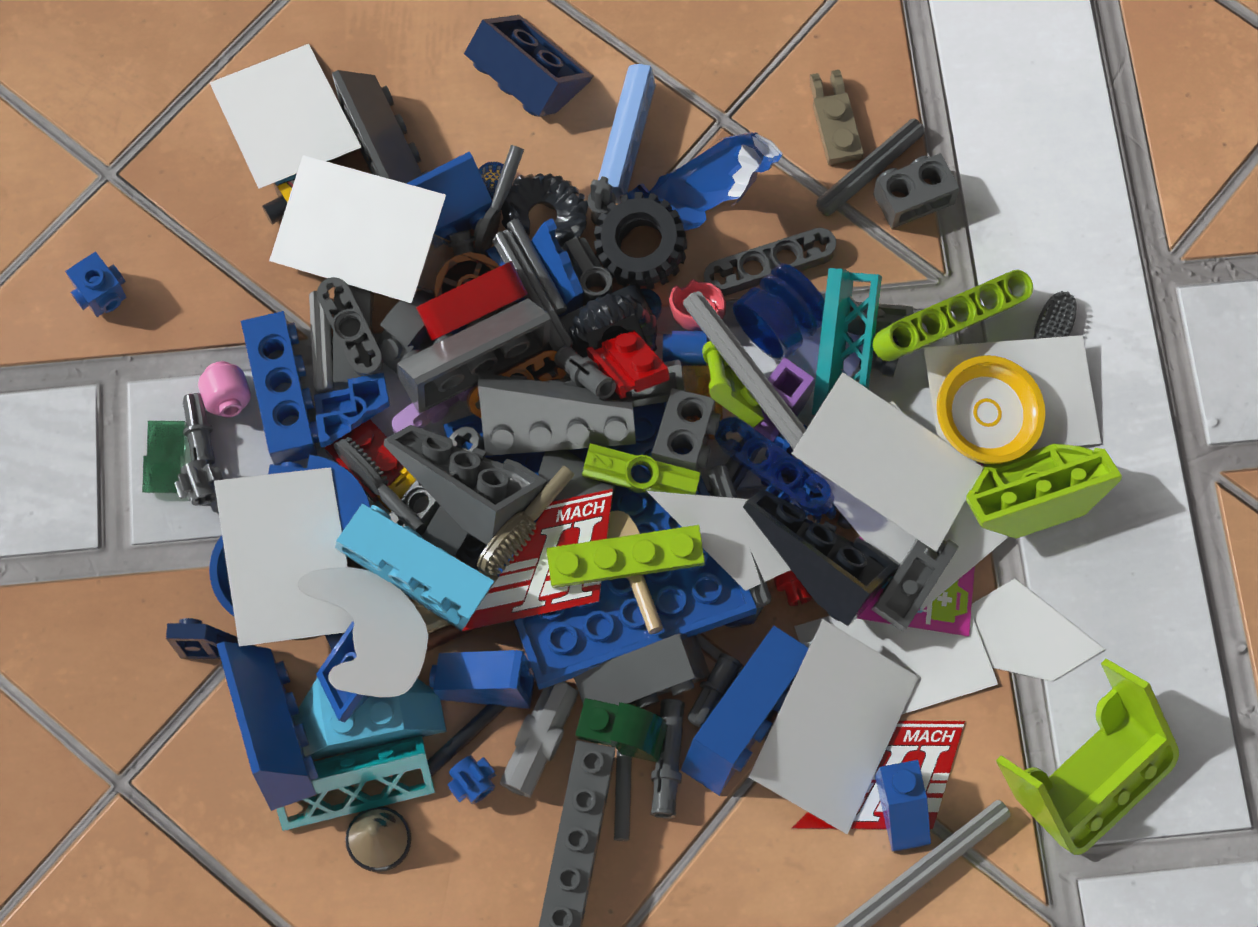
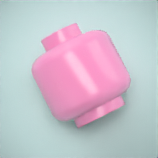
(224, 389)

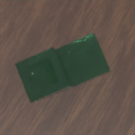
(164, 456)

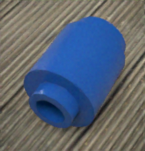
(684, 347)

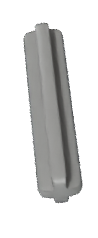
(321, 347)

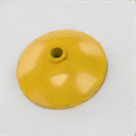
(1019, 381)

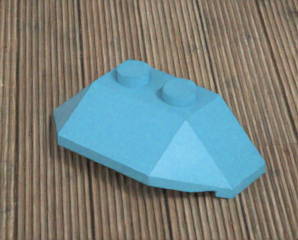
(372, 724)

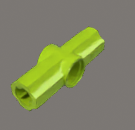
(615, 468)

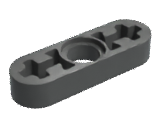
(330, 308)

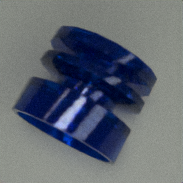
(780, 311)

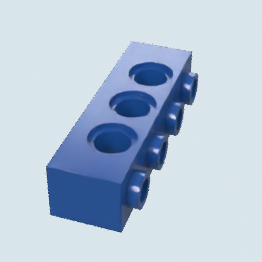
(261, 338)

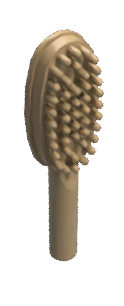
(622, 525)

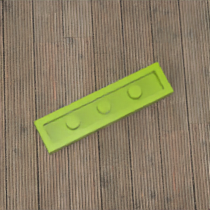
(625, 556)

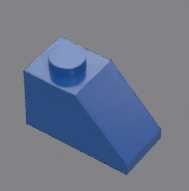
(904, 805)

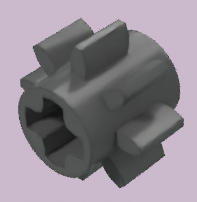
(197, 482)

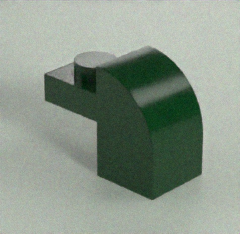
(622, 726)

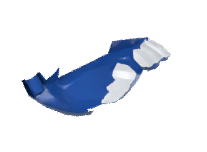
(714, 176)

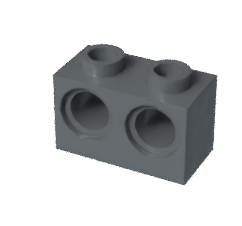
(920, 197)
(679, 433)

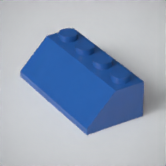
(268, 724)

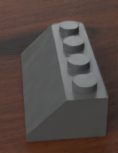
(377, 127)
(485, 344)

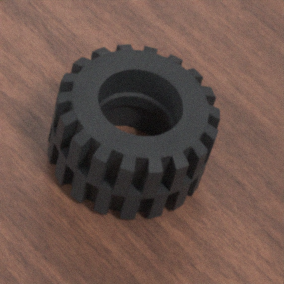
(637, 213)

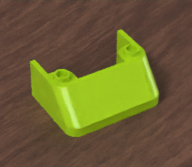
(1106, 772)

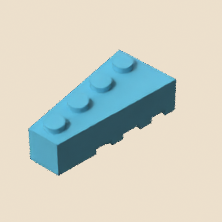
(414, 565)

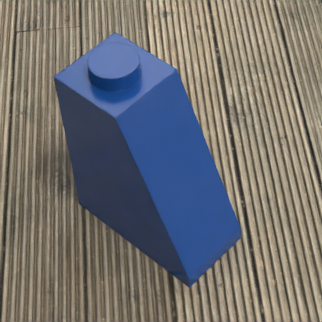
(484, 678)

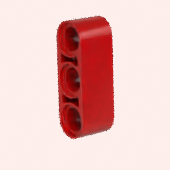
(471, 300)

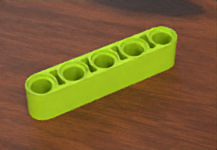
(939, 318)

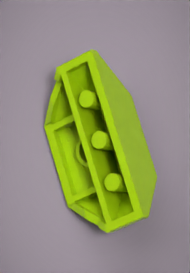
(1042, 489)

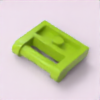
(728, 389)

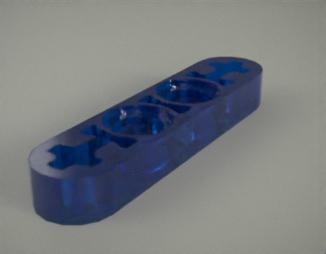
(775, 463)

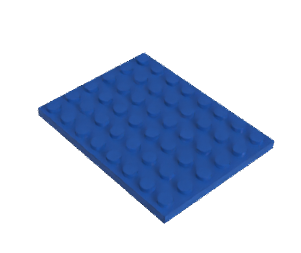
(686, 599)

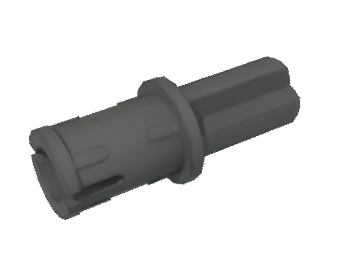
(599, 198)
(197, 429)
(714, 689)

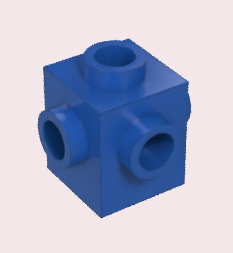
(96, 285)

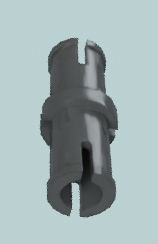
(595, 381)

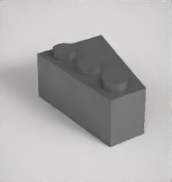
(646, 673)

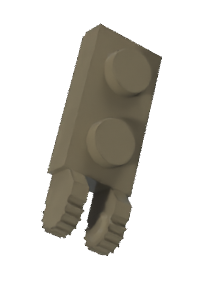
(835, 120)

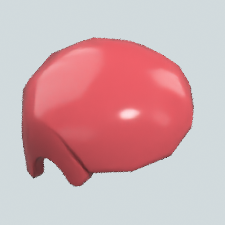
(709, 291)

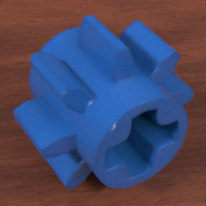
(471, 779)

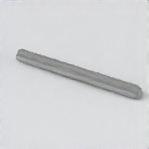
(745, 368)
(928, 866)

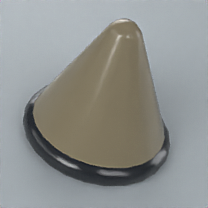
(378, 839)

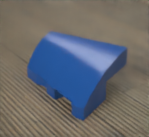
(558, 266)
(348, 408)

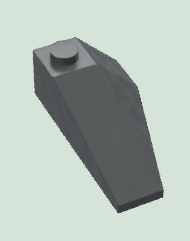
(466, 483)

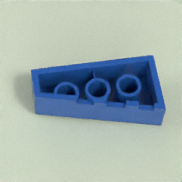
(744, 712)

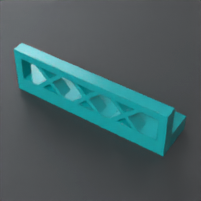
(835, 329)
(357, 769)

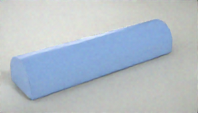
(628, 128)

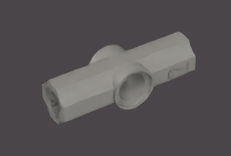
(539, 739)

